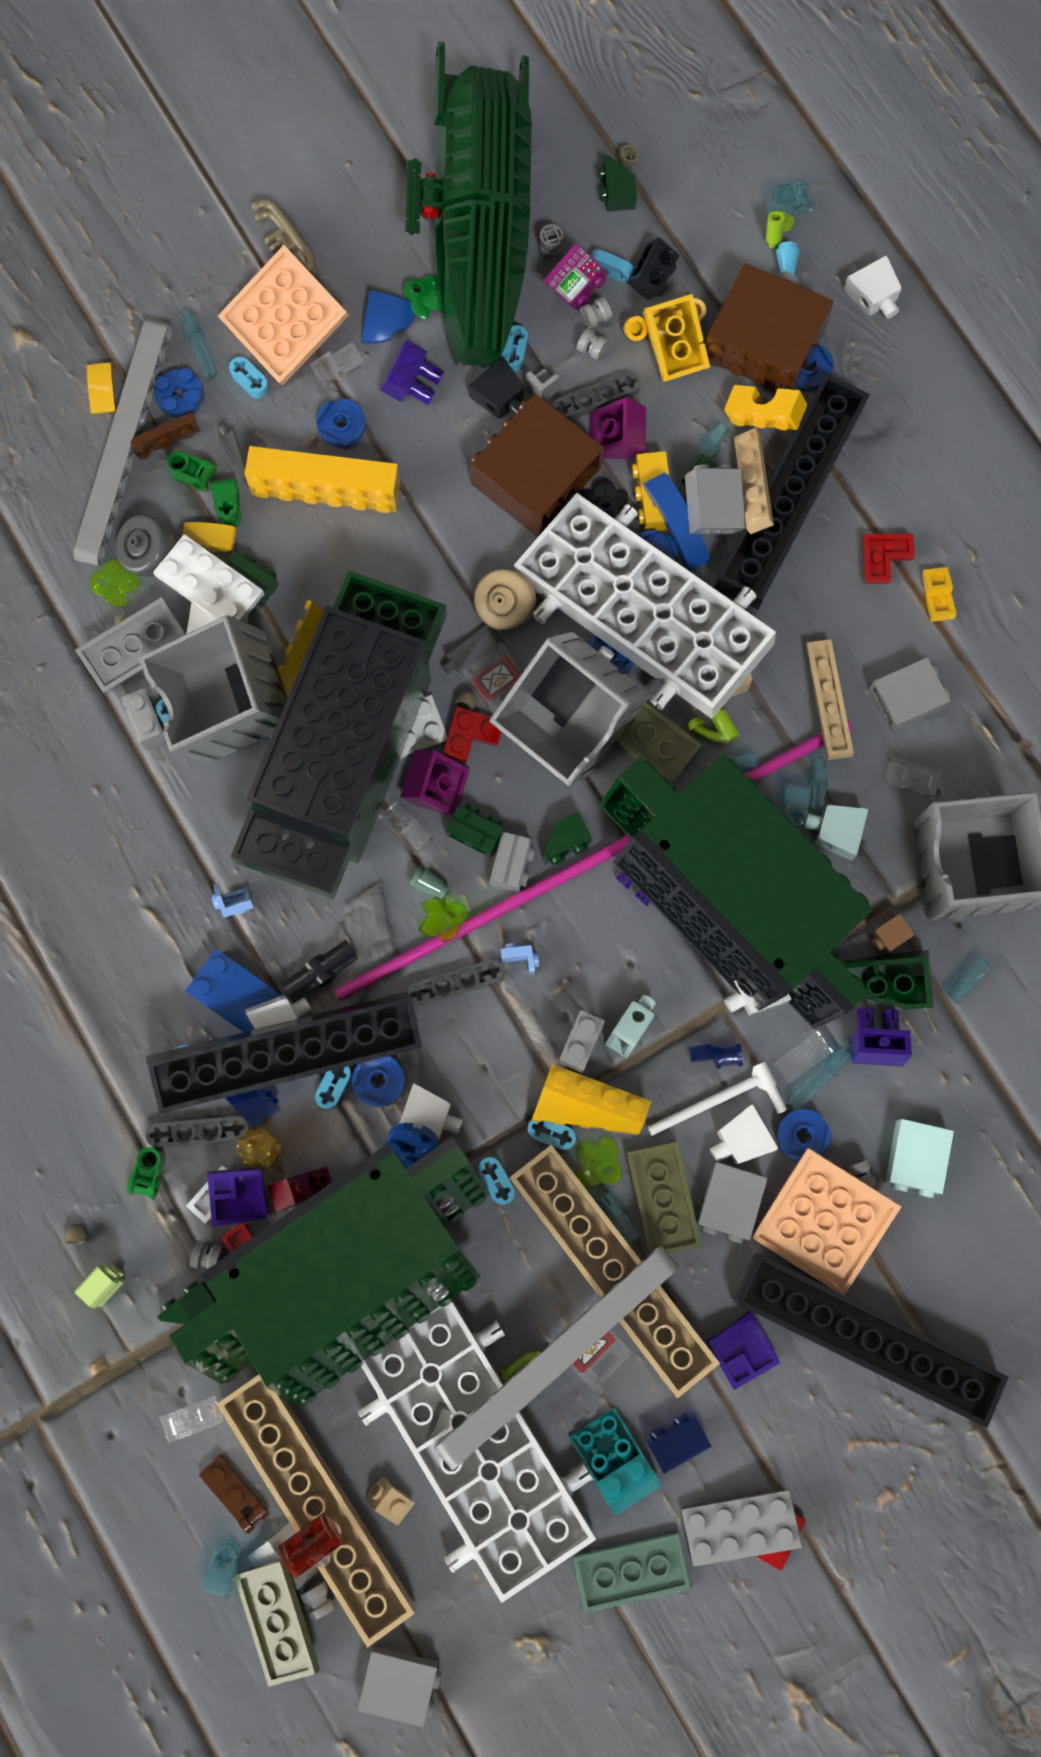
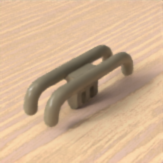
(286, 235)

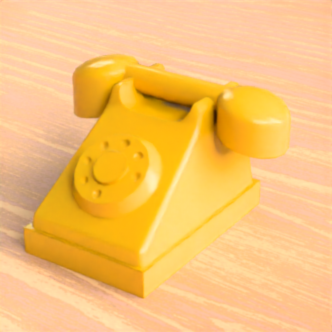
(673, 335)

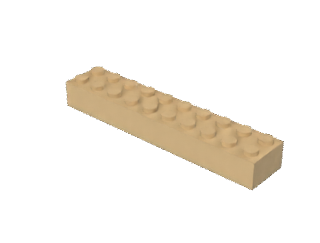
(604, 1261)
(305, 1490)

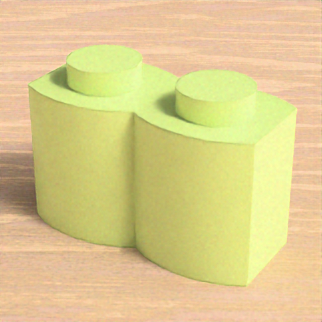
(100, 1285)

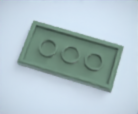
(631, 1571)

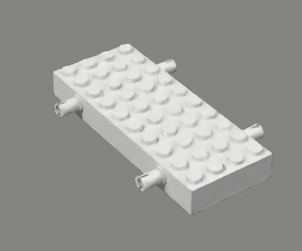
(645, 605)
(507, 1493)

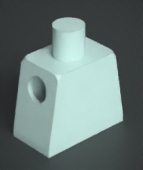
(838, 829)
(631, 1026)

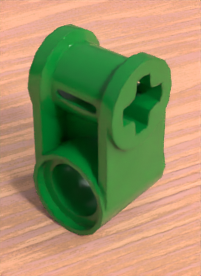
(194, 473)
(226, 500)
(147, 1175)

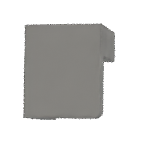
(543, 384)

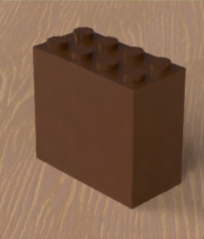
(767, 329)
(536, 464)

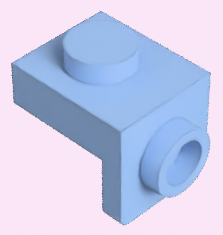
(232, 902)
(516, 952)

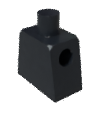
(498, 389)

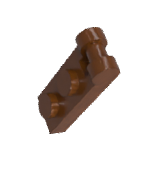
(164, 435)
(233, 1493)

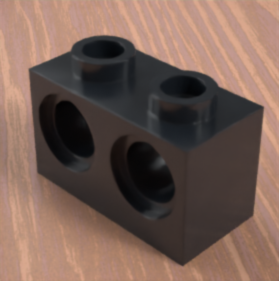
(653, 269)

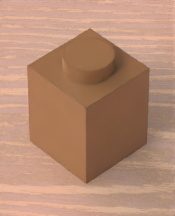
(891, 935)

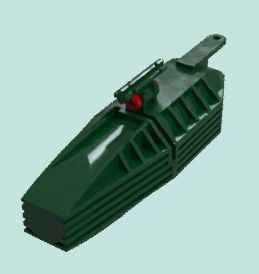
(477, 204)

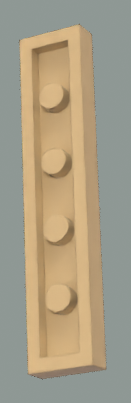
(754, 481)
(829, 699)

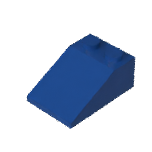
(229, 990)

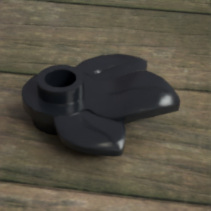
(606, 497)

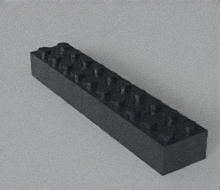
(794, 488)
(283, 1052)
(871, 1340)

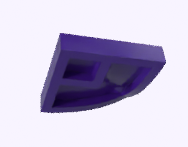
(236, 1195)
(743, 1350)

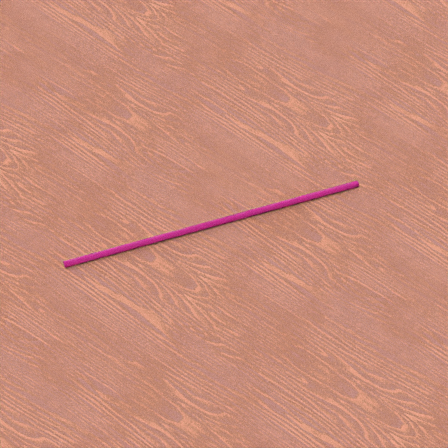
(548, 883)

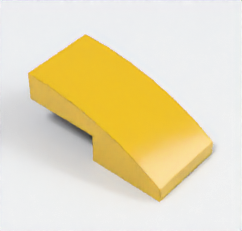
(101, 388)
(211, 535)
(938, 594)

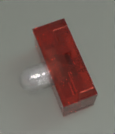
(311, 1545)

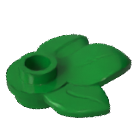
(426, 299)

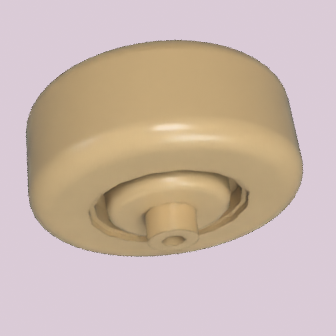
(504, 599)

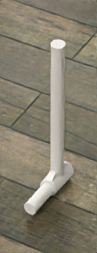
(760, 1077)

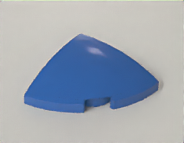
(385, 317)

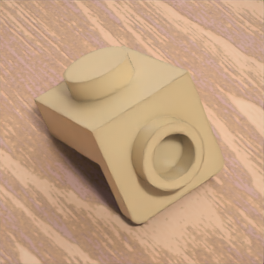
(389, 1501)

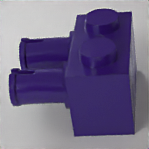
(402, 374)
(880, 1046)

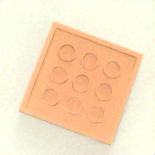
(283, 315)
(826, 1221)

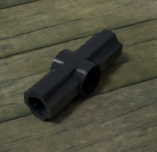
(319, 971)

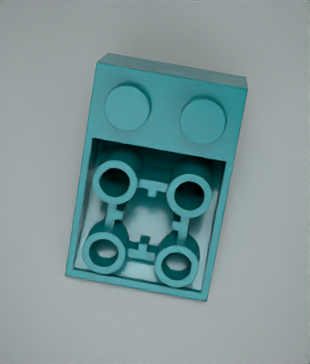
(615, 1461)

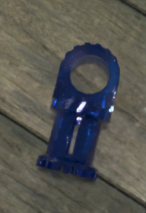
(721, 1056)

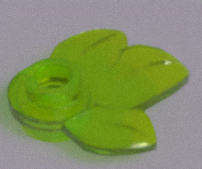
(117, 584)
(440, 920)
(595, 1161)

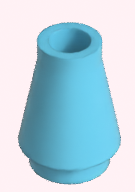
(788, 256)

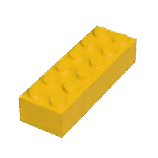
(323, 479)

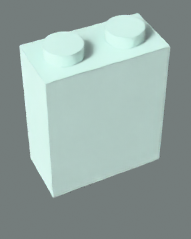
(919, 1158)

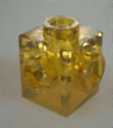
(258, 1149)

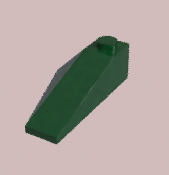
(896, 978)

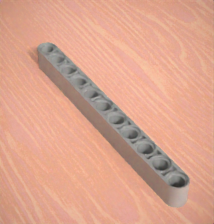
(118, 452)
(556, 1358)

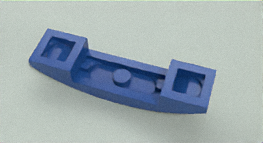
(675, 514)

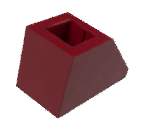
(298, 1188)

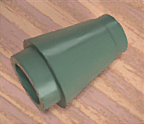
(428, 883)

